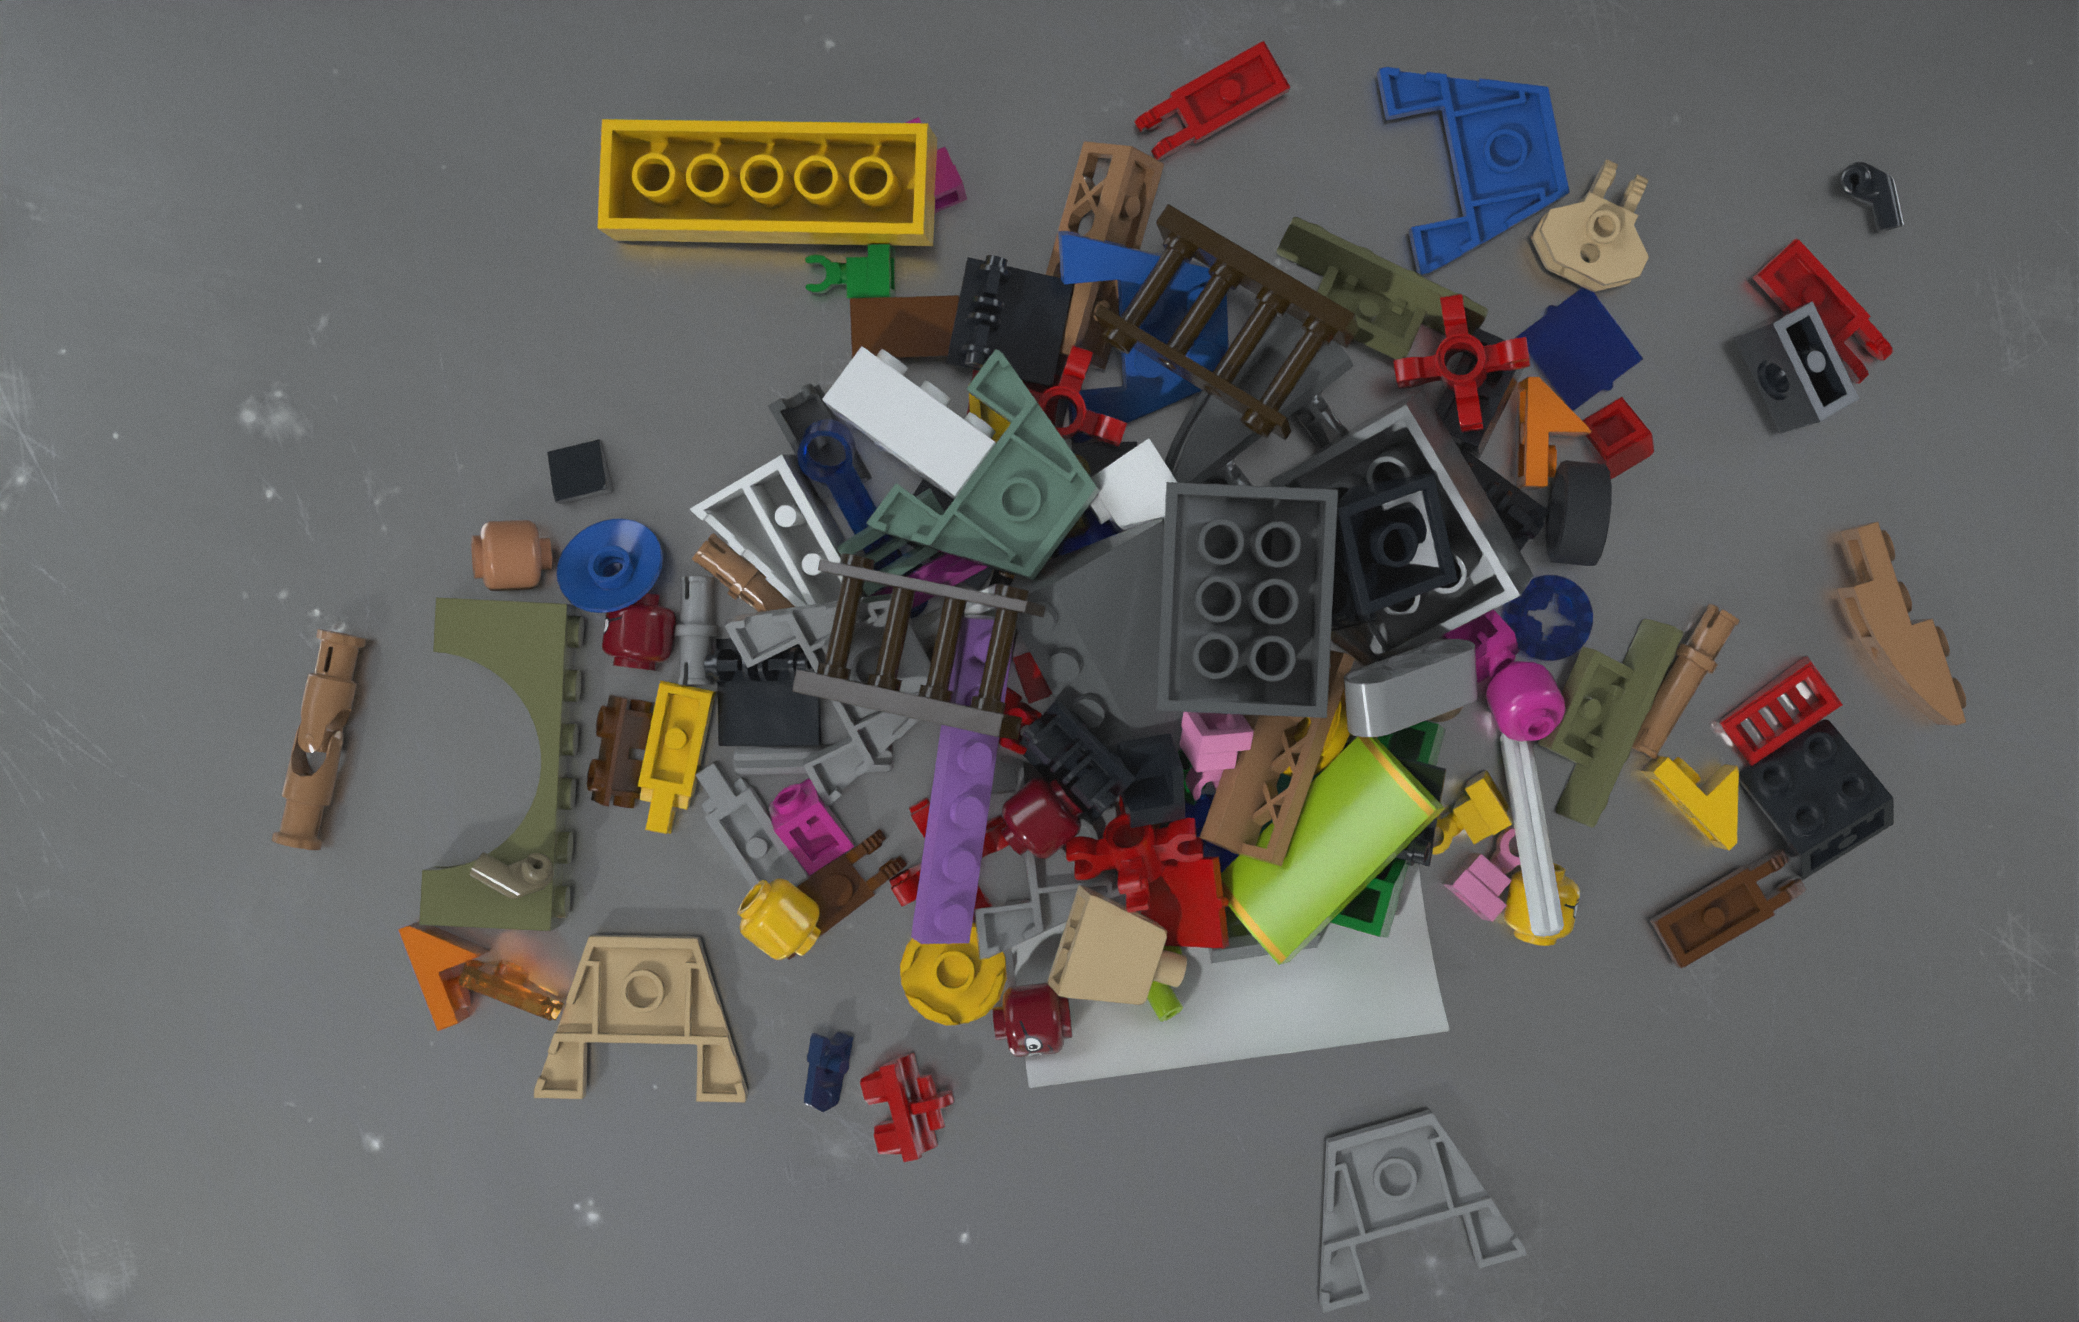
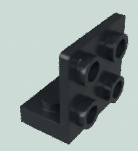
(1819, 797)

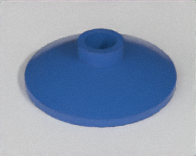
(600, 552)

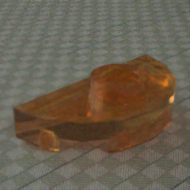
(510, 985)

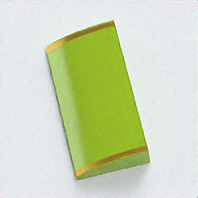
(1347, 832)

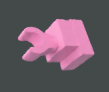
(1212, 745)
(1482, 881)

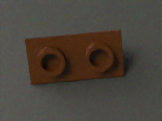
(613, 770)

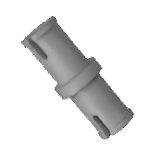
(695, 629)

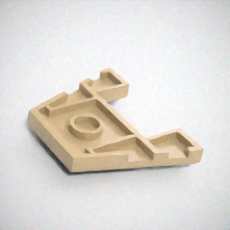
(643, 994)

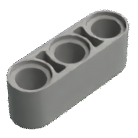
(1410, 687)

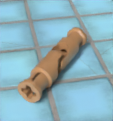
(323, 714)

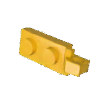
(674, 752)

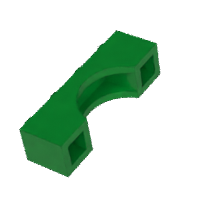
(1376, 904)

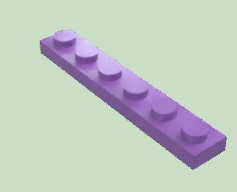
(958, 804)

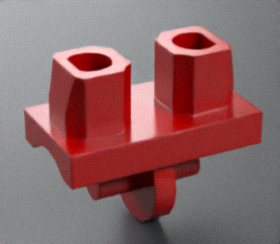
(912, 1104)

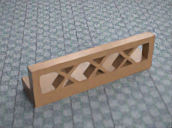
(1121, 216)
(1249, 793)

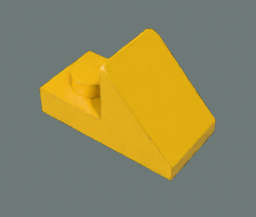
(1710, 807)

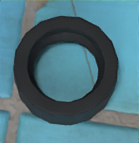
(1578, 513)

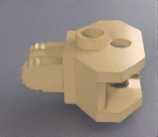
(1597, 230)

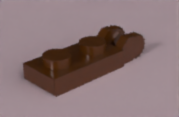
(842, 888)
(1724, 910)

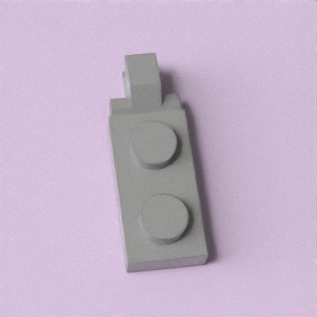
(746, 829)

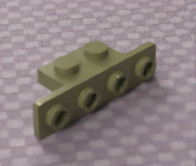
(1381, 294)
(1604, 714)

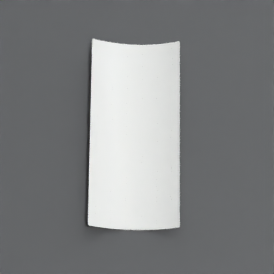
(1252, 1007)

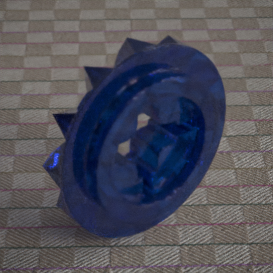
(1569, 603)

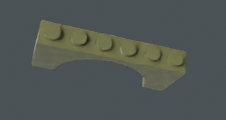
(534, 654)

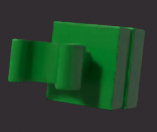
(864, 276)

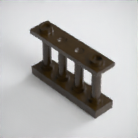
(1229, 268)
(934, 699)

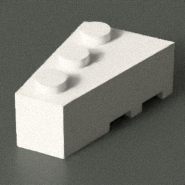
(910, 420)
(780, 529)

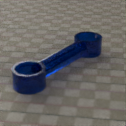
(847, 487)

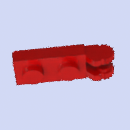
(1217, 99)
(1799, 278)

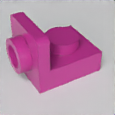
(1493, 643)
(808, 826)

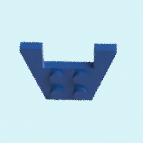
(1500, 153)
(1145, 382)

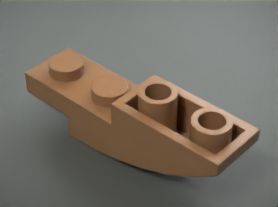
(1903, 650)

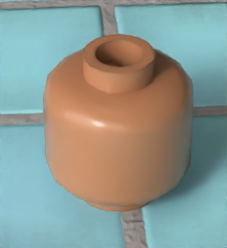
(510, 555)

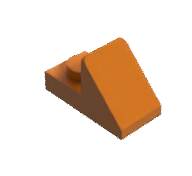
(1540, 417)
(432, 956)

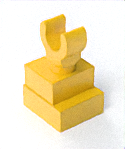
(1479, 813)

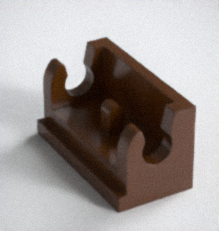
(903, 325)

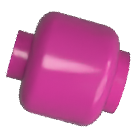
(1525, 701)

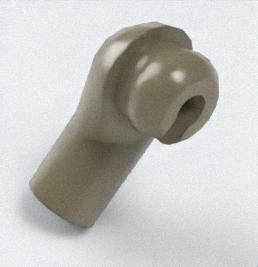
(515, 879)

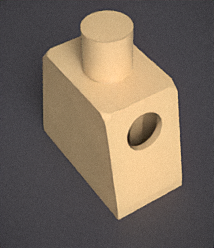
(1112, 953)

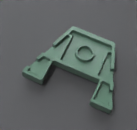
(1015, 501)

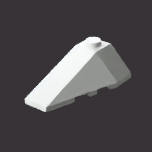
(1132, 489)

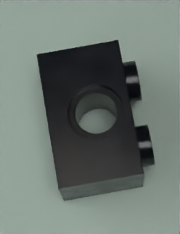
(1796, 368)

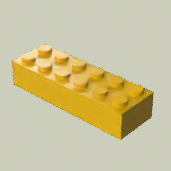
(767, 182)

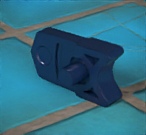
(826, 1069)

